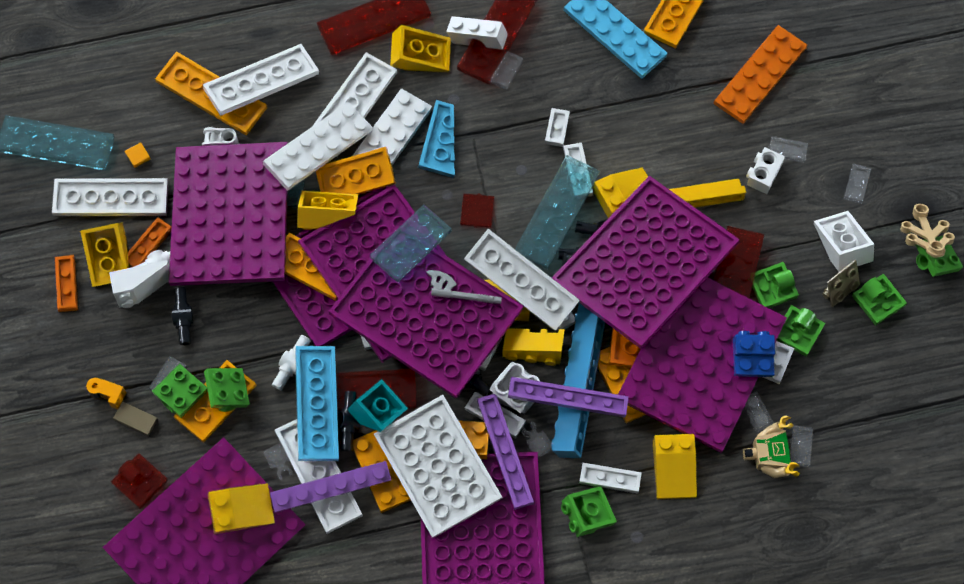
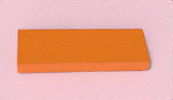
(148, 242)
(66, 283)

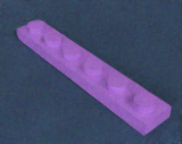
(568, 397)
(505, 451)
(330, 486)

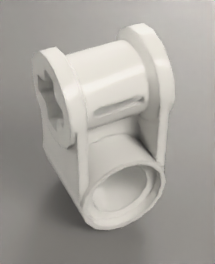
(218, 136)

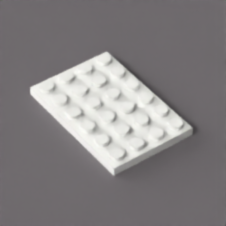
(438, 466)

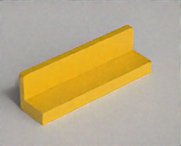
(712, 193)

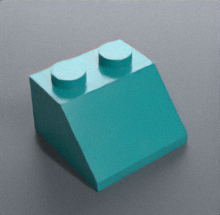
(377, 407)

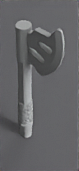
(447, 293)

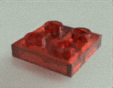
(139, 480)

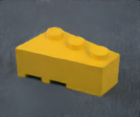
(533, 346)

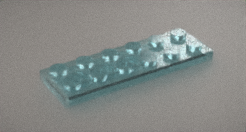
(55, 142)
(557, 211)

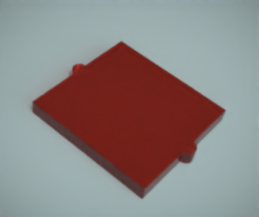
(477, 210)

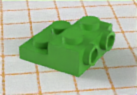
(588, 511)

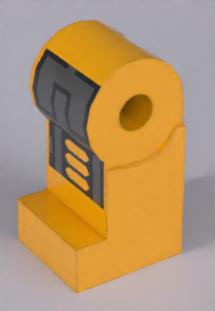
(107, 390)

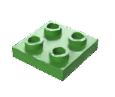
(938, 266)
(774, 285)
(879, 299)
(800, 330)
(226, 388)
(180, 391)

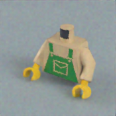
(772, 451)

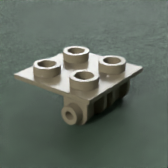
(842, 284)

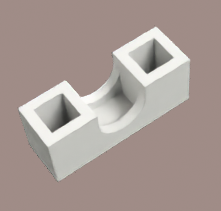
(489, 32)

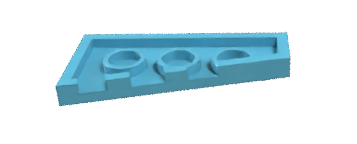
(438, 148)

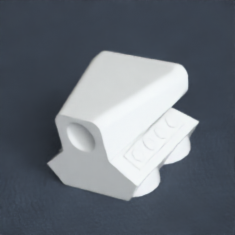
(501, 387)

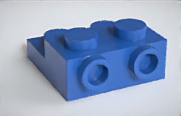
(753, 354)

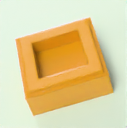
(137, 155)

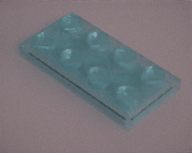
(410, 243)

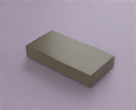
(135, 418)

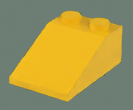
(419, 50)
(617, 187)
(324, 208)
(105, 251)
(675, 466)
(240, 508)

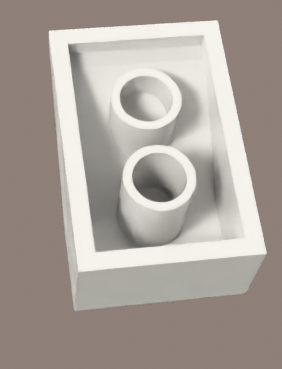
(844, 240)
(137, 283)

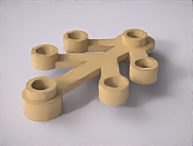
(933, 247)

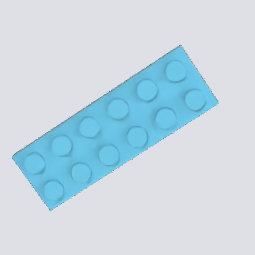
(617, 34)
(316, 403)

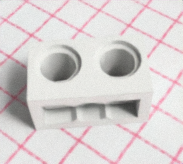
(767, 171)

